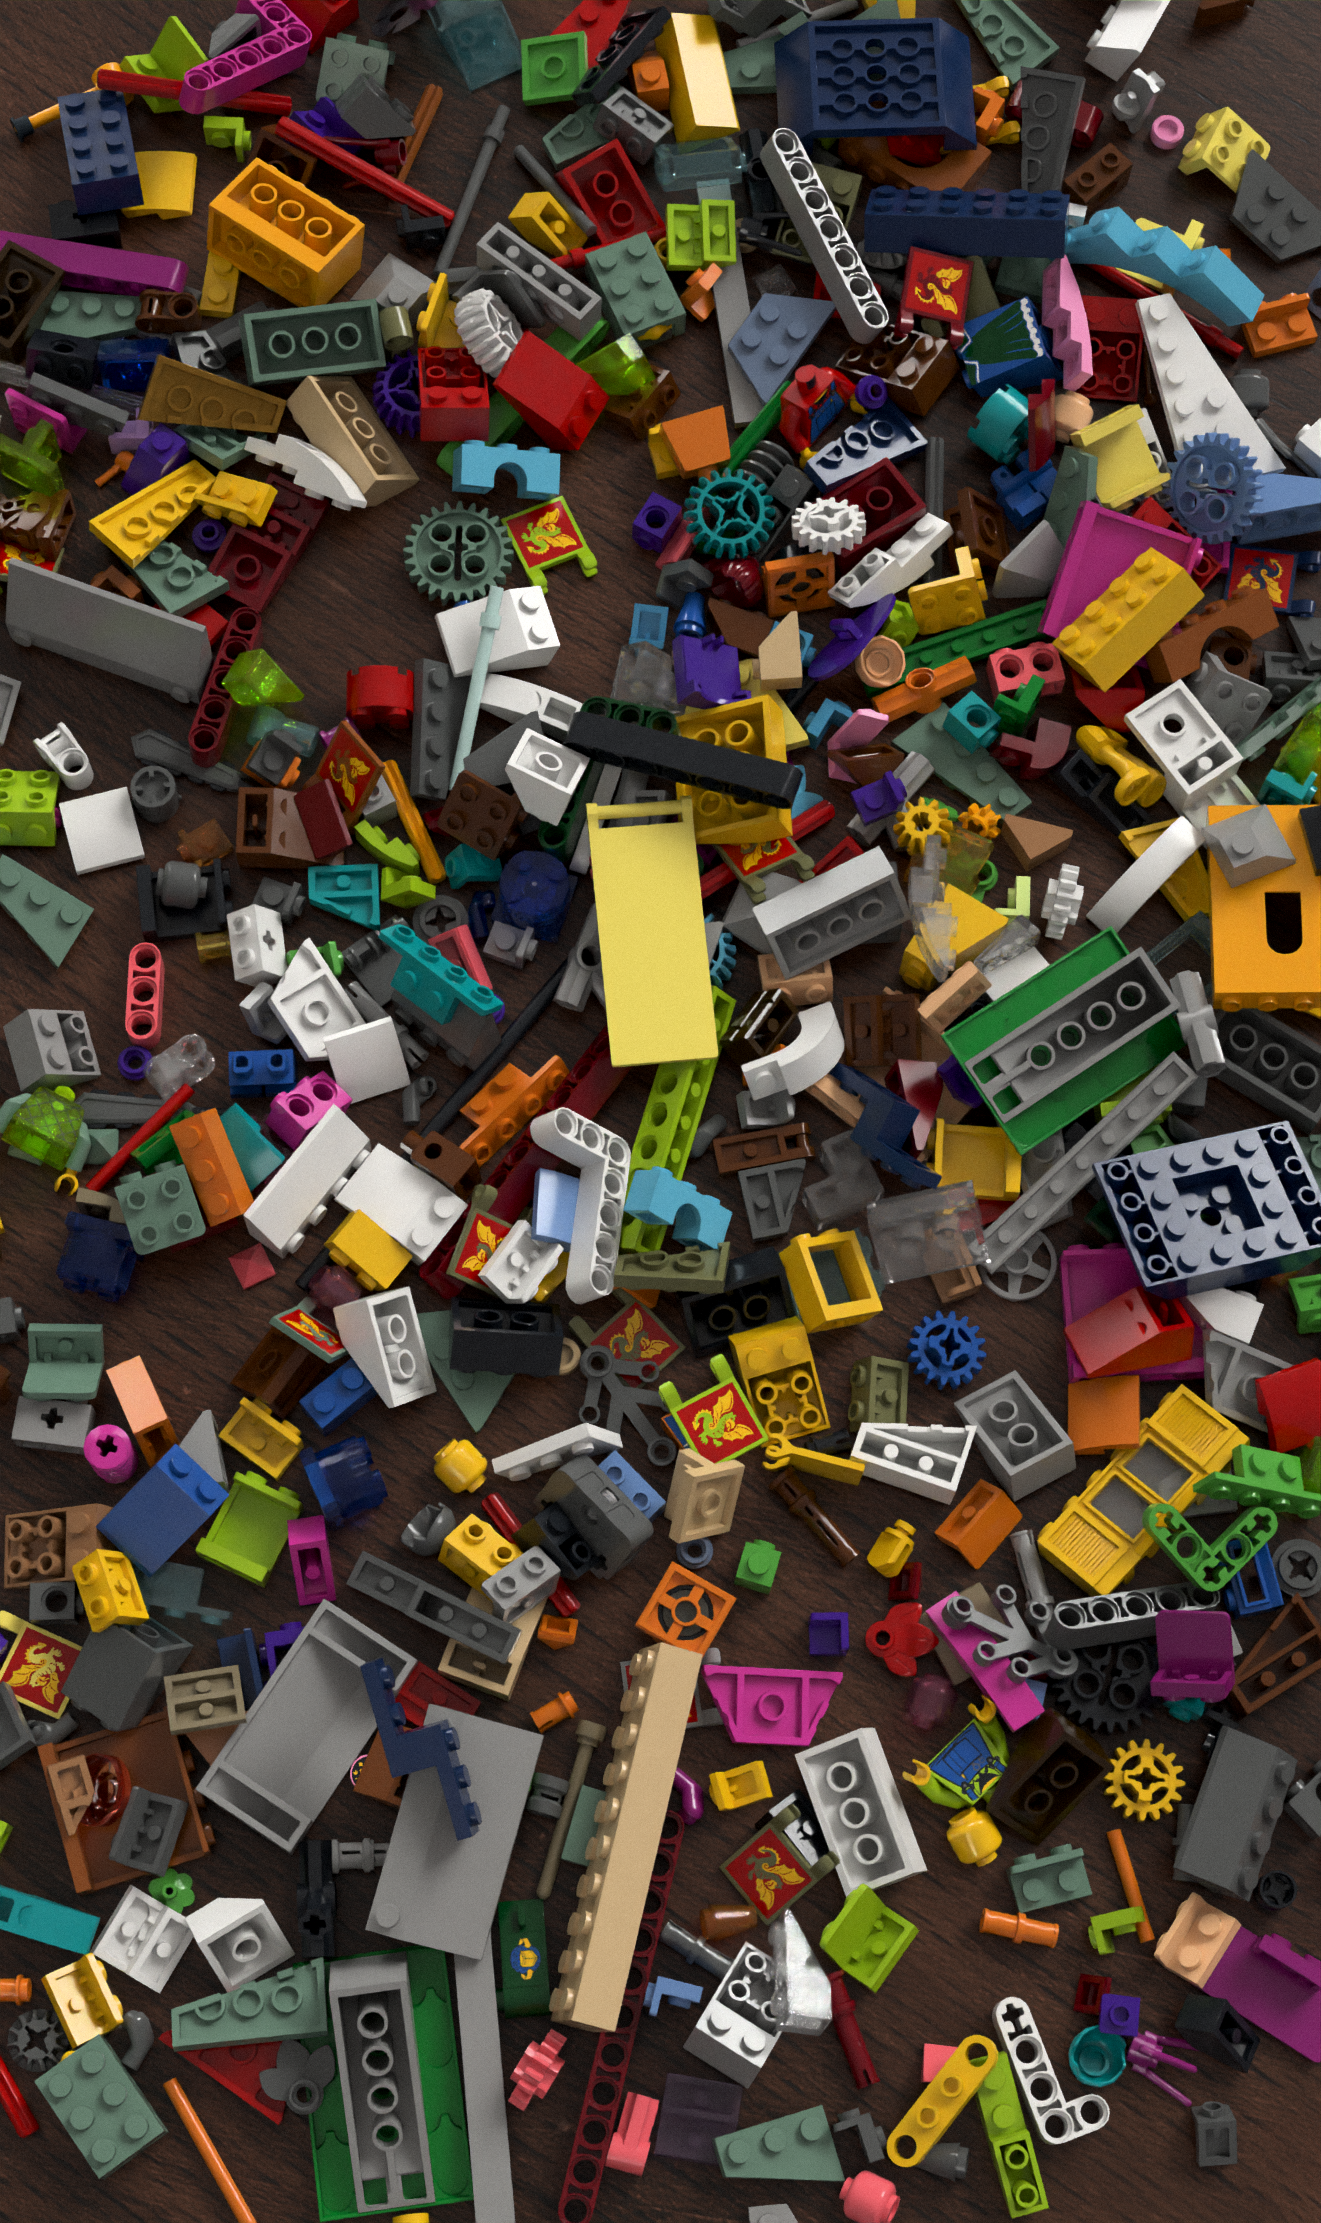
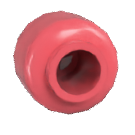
(869, 2198)

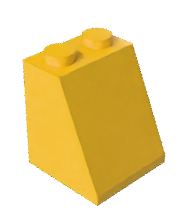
(976, 930)

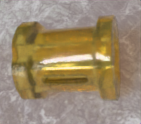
(213, 945)

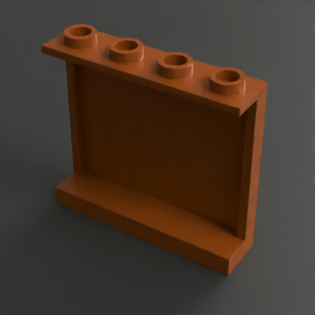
(154, 1763)

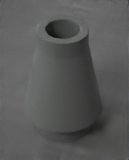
(946, 2160)

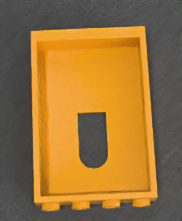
(1242, 963)

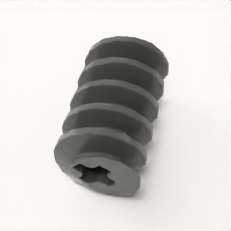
(764, 463)

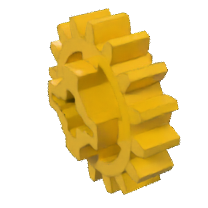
(1142, 1797)

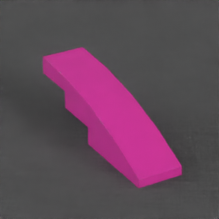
(1012, 1700)

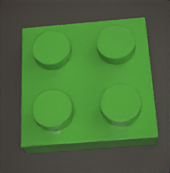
(553, 67)

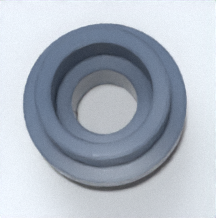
(699, 1562)

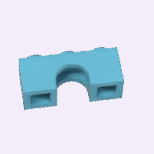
(534, 470)
(660, 1199)

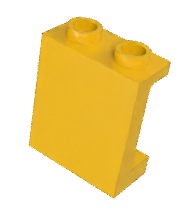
(976, 1155)

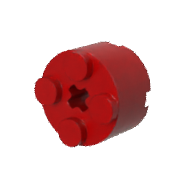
(380, 697)

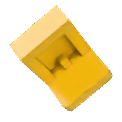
(740, 1786)

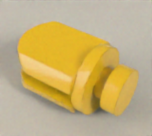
(892, 1549)

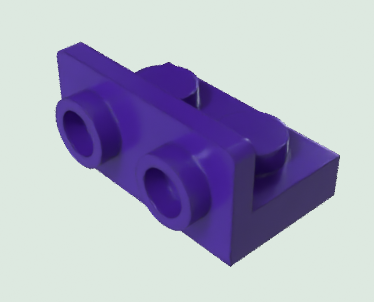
(326, 121)

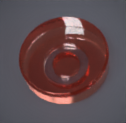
(111, 1788)

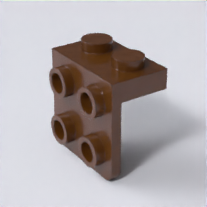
(482, 816)

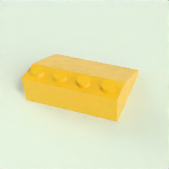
(748, 727)

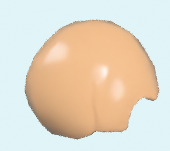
(880, 662)

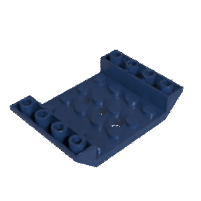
(828, 92)

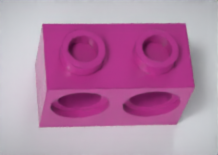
(301, 1109)

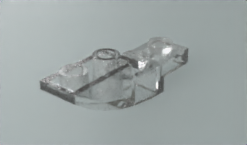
(928, 913)

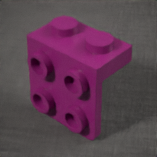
(1193, 1655)

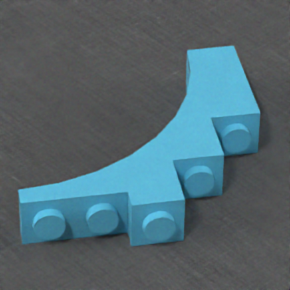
(1161, 255)

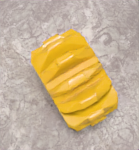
(920, 815)

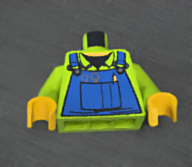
(967, 1764)

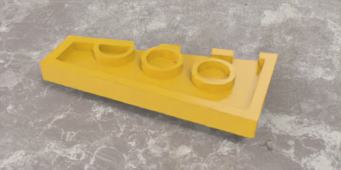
(150, 515)

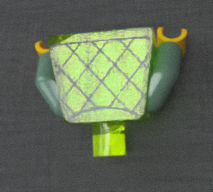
(48, 1129)

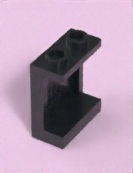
(171, 923)

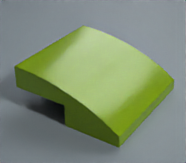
(700, 235)

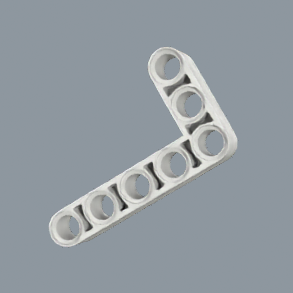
(600, 1197)

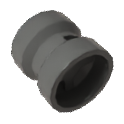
(548, 1787)

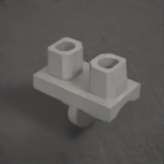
(1137, 98)

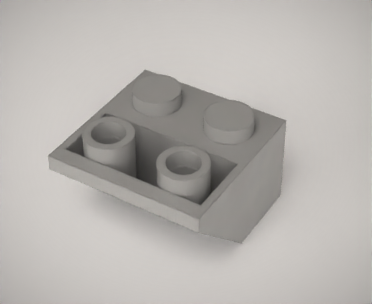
(51, 1049)

